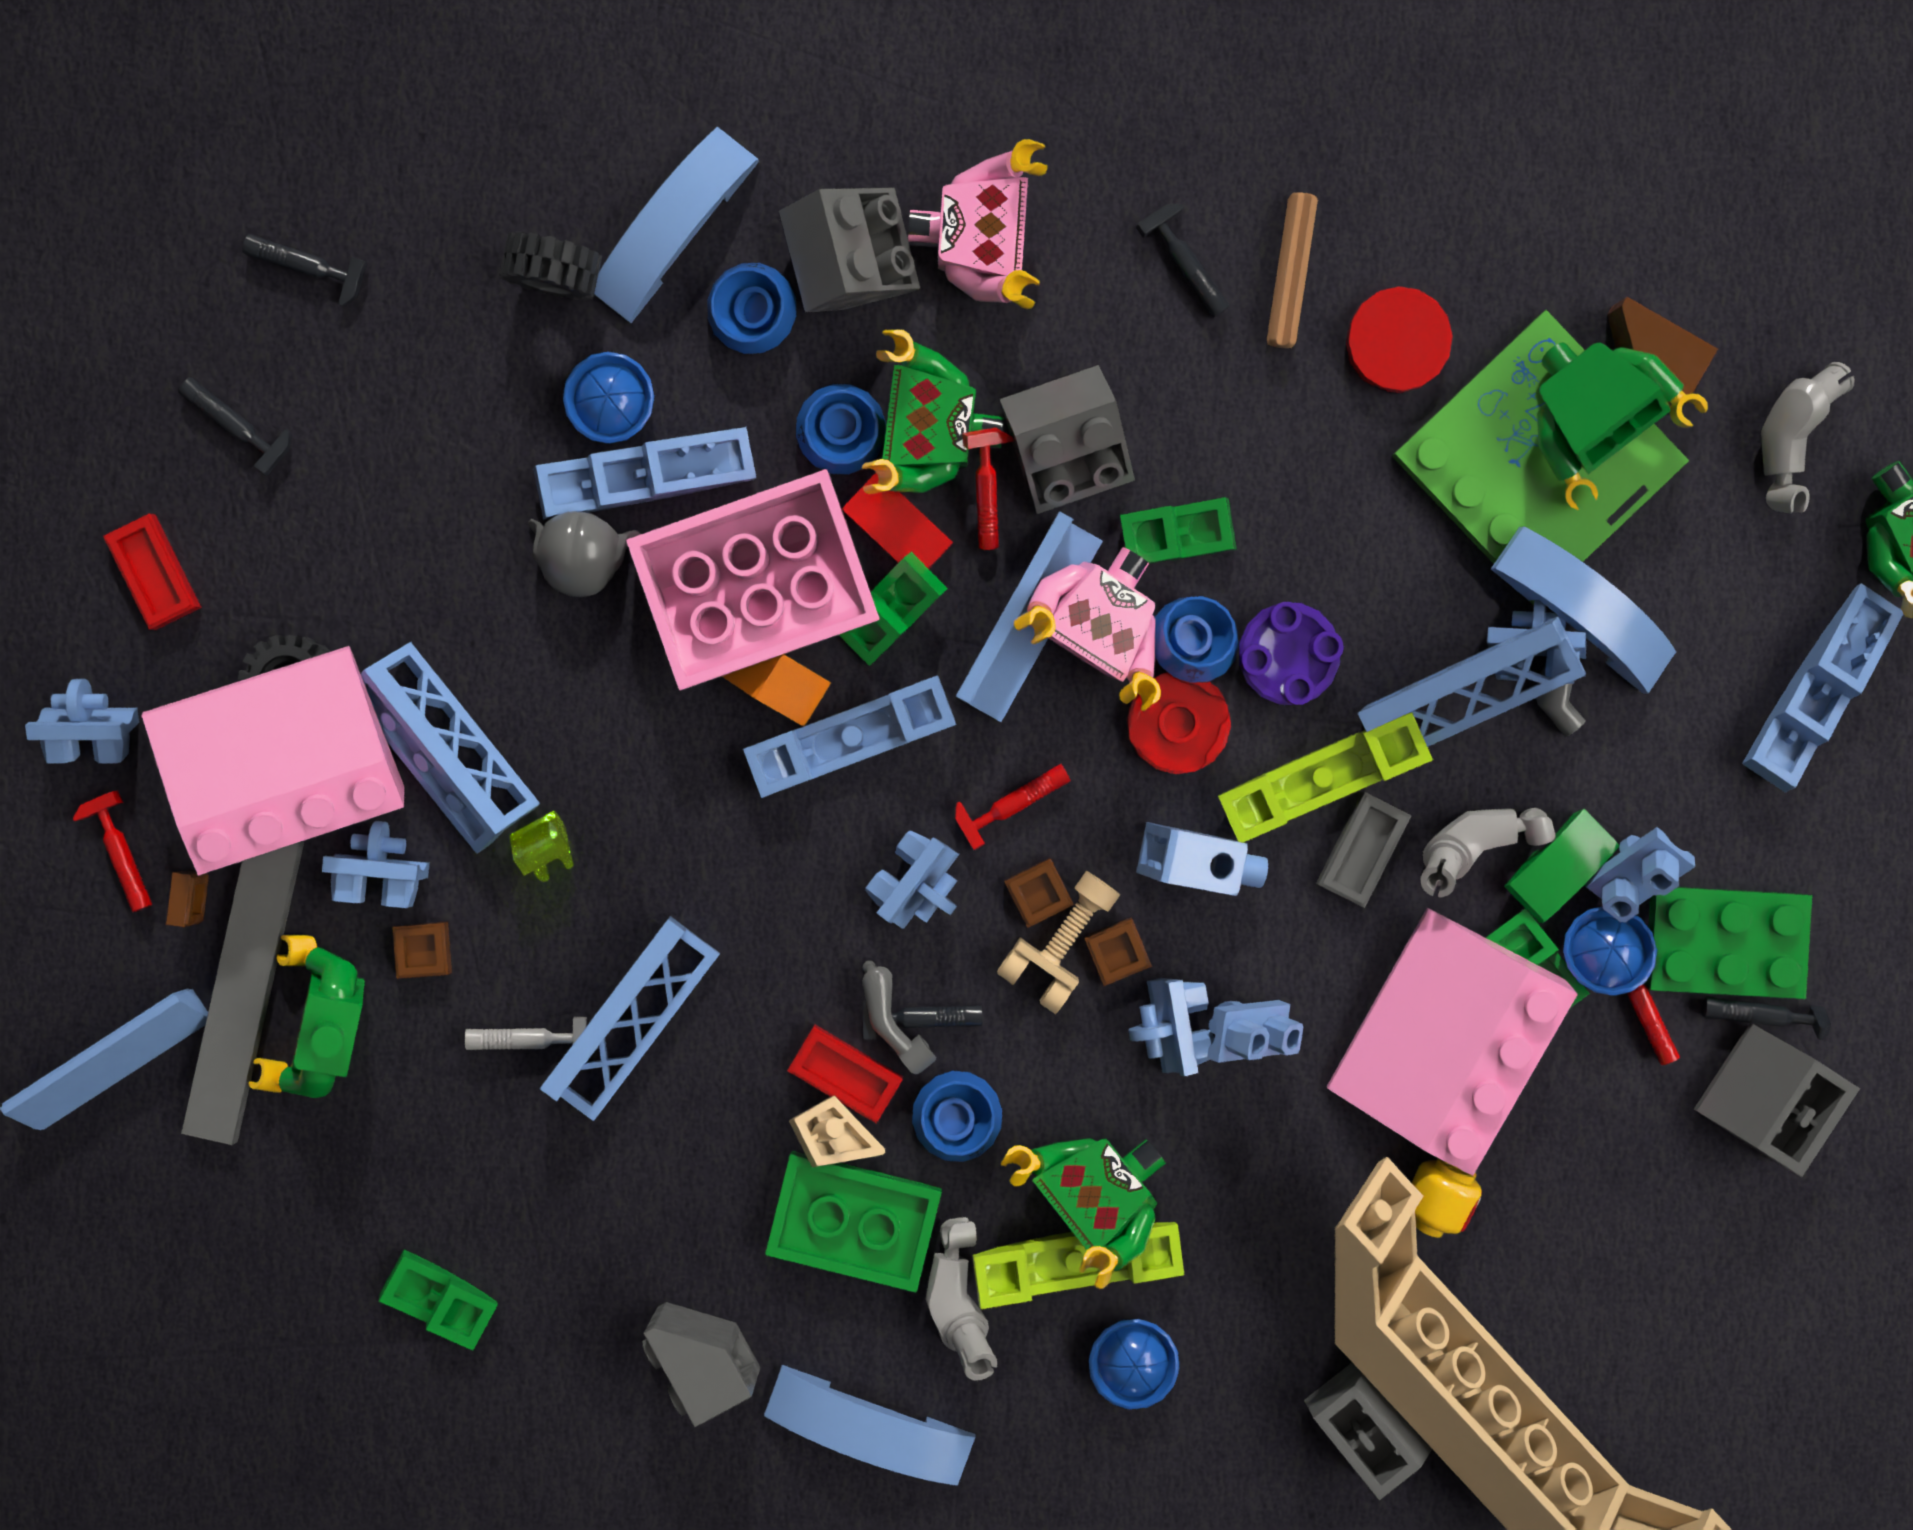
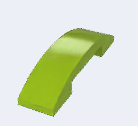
(1324, 777)
(1053, 1263)

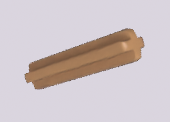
(1292, 270)

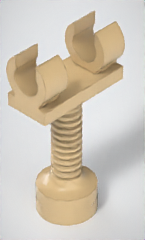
(1093, 896)

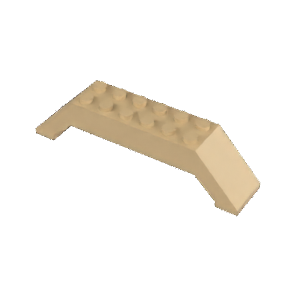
(1466, 1388)

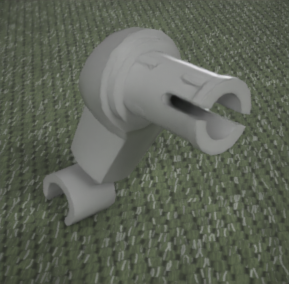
(1786, 431)
(1462, 841)
(952, 1309)

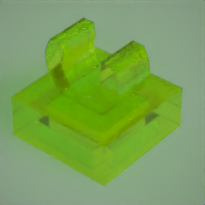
(540, 844)

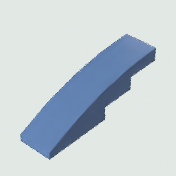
(645, 472)
(1823, 687)

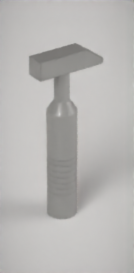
(521, 1038)

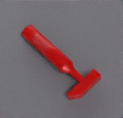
(986, 484)
(1011, 803)
(117, 849)
(1653, 1025)

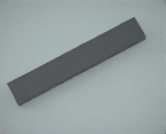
(241, 994)

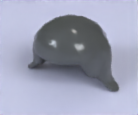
(578, 552)

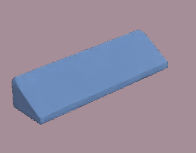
(108, 1061)

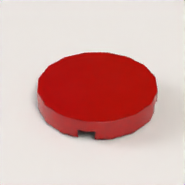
(1399, 339)
(1181, 728)

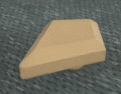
(833, 1135)

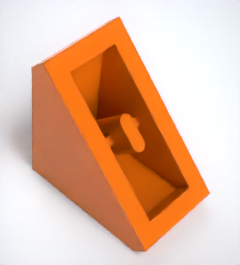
(782, 686)

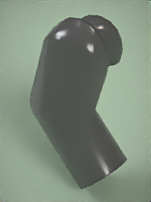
(1559, 708)

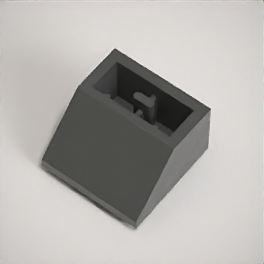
(848, 248)
(1068, 439)
(1776, 1099)
(703, 1360)
(1368, 1430)

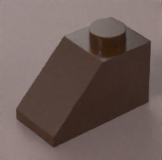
(1648, 332)

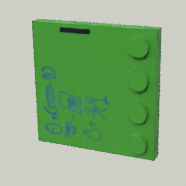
(1487, 466)

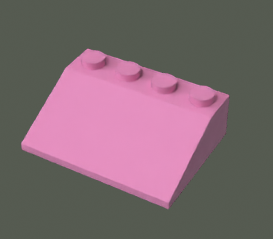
(753, 579)
(273, 760)
(1452, 1040)

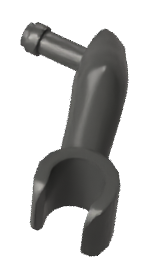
(878, 994)

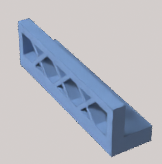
(1009, 652)
(1476, 670)
(435, 762)
(608, 1017)

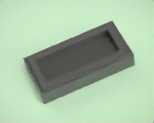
(1363, 849)

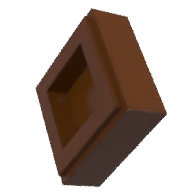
(1038, 892)
(187, 898)
(422, 950)
(1117, 951)

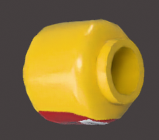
(1447, 1198)

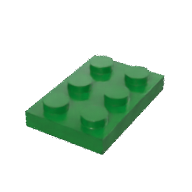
(1731, 942)
(854, 1222)

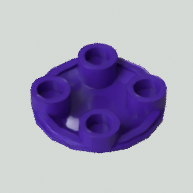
(1289, 653)

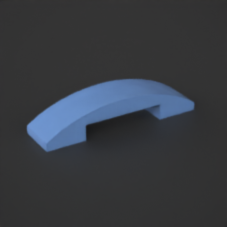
(671, 221)
(1588, 604)
(850, 736)
(867, 1430)

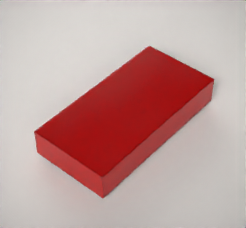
(897, 525)
(152, 572)
(845, 1073)

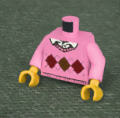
(984, 227)
(1100, 621)

